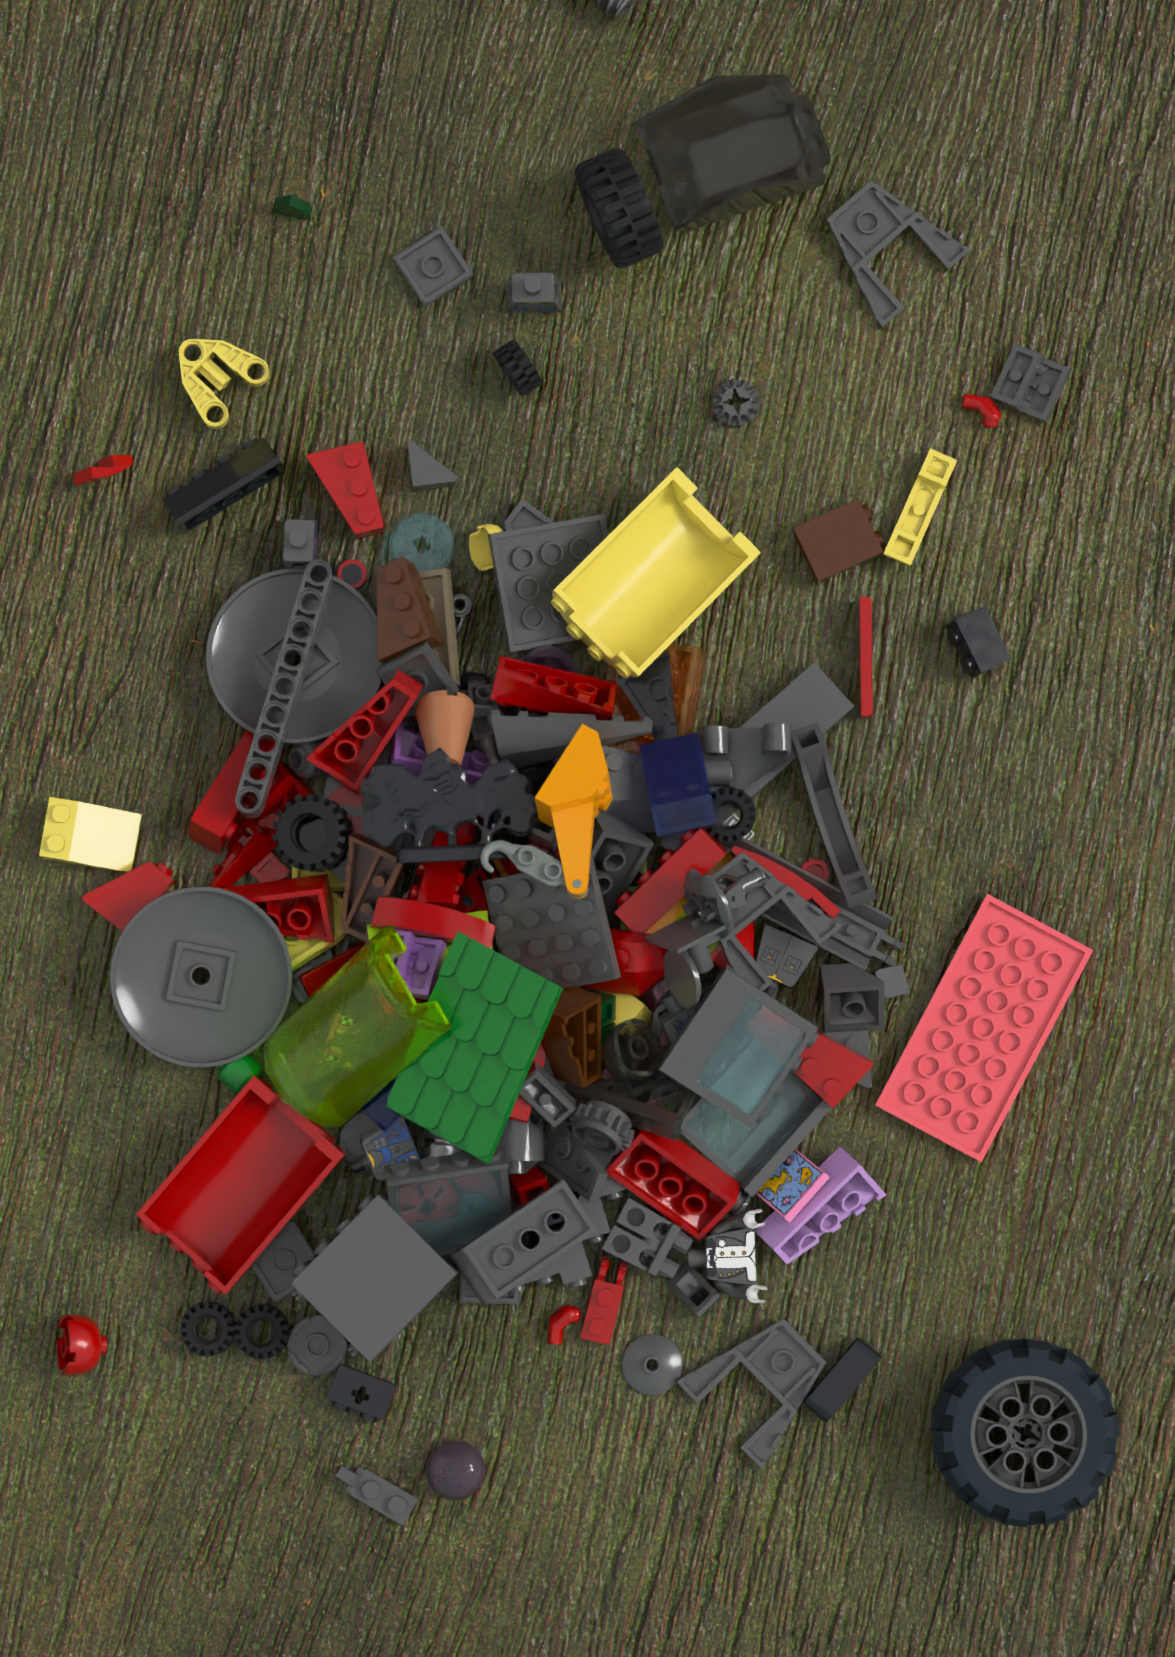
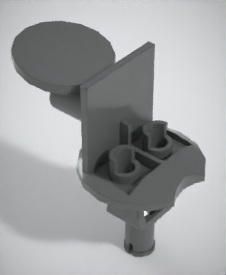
(706, 922)

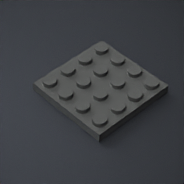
(528, 569)
(551, 931)

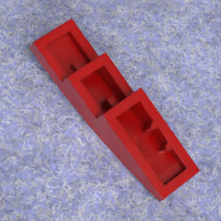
(789, 878)

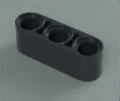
(842, 1379)

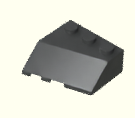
(628, 790)

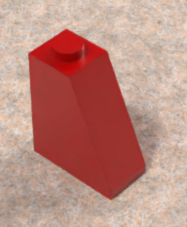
(130, 892)

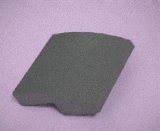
(1030, 383)

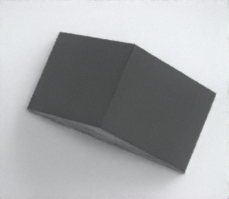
(427, 471)

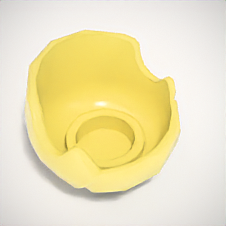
(480, 548)

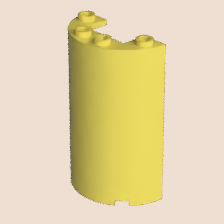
(650, 577)

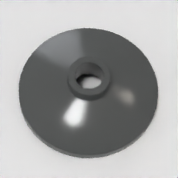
(640, 1352)

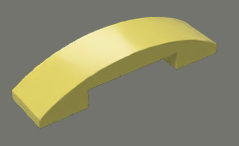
(920, 507)

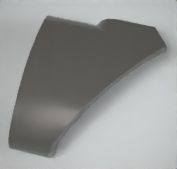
(743, 754)

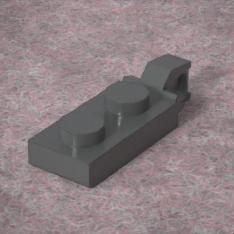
(378, 1493)

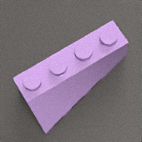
(838, 1198)

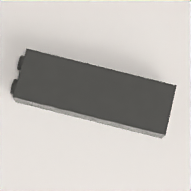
(803, 702)

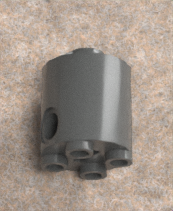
(523, 1143)

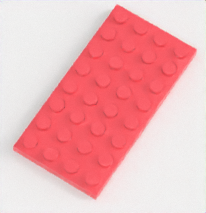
(983, 1028)

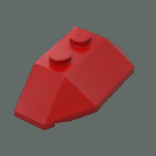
(638, 961)

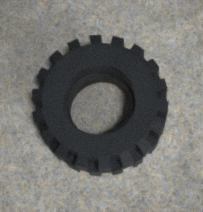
(288, 833)

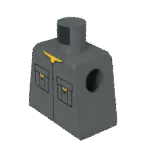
(782, 958)

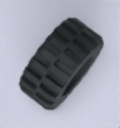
(619, 208)

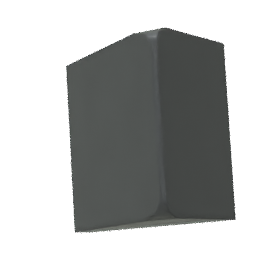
(894, 981)

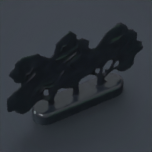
(443, 801)

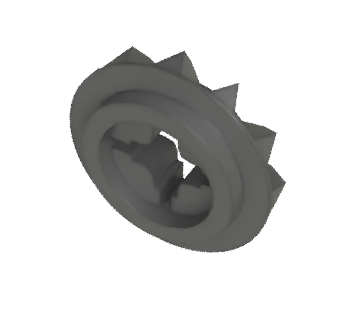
(727, 413)

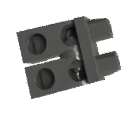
(655, 1241)

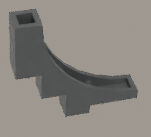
(573, 1265)

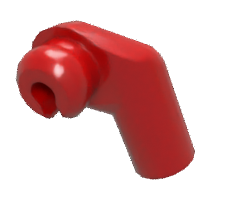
(985, 407)
(559, 1320)

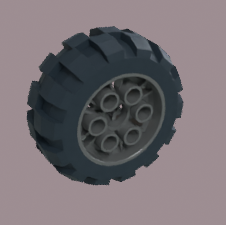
(963, 1436)

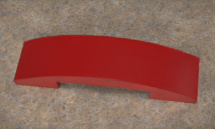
(430, 920)

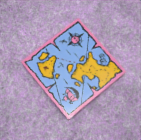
(792, 1185)

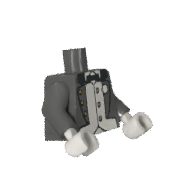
(731, 1257)

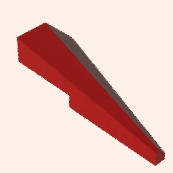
(254, 836)

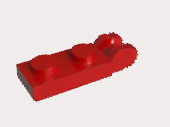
(603, 1305)

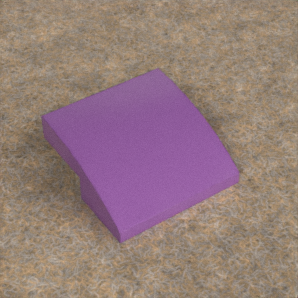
(420, 963)

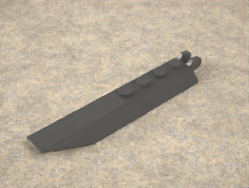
(861, 925)

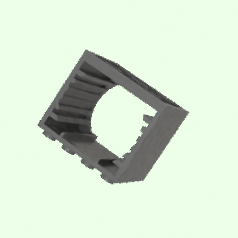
(372, 1277)

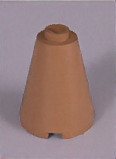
(445, 723)

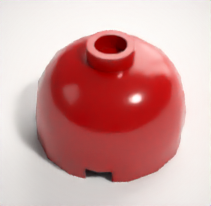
(79, 1345)

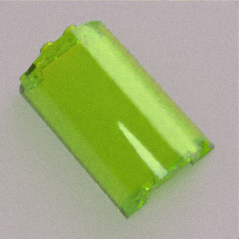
(351, 1035)

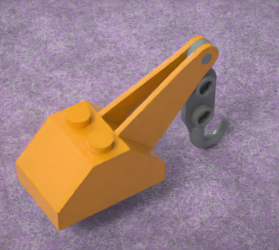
(569, 804)

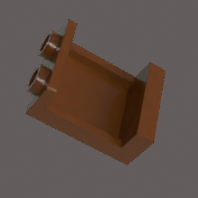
(838, 540)

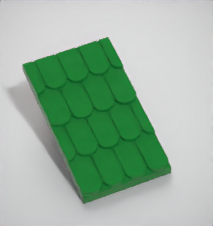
(476, 1069)

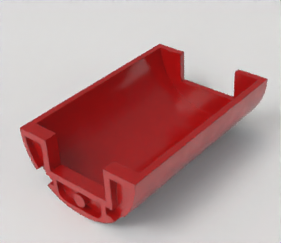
(241, 1184)

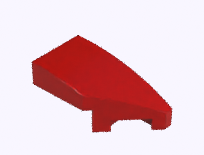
(107, 467)

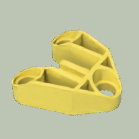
(232, 357)

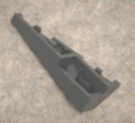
(543, 738)

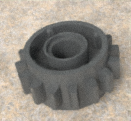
(601, 1127)

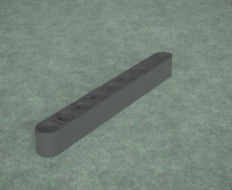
(284, 674)

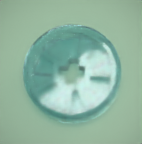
(427, 527)

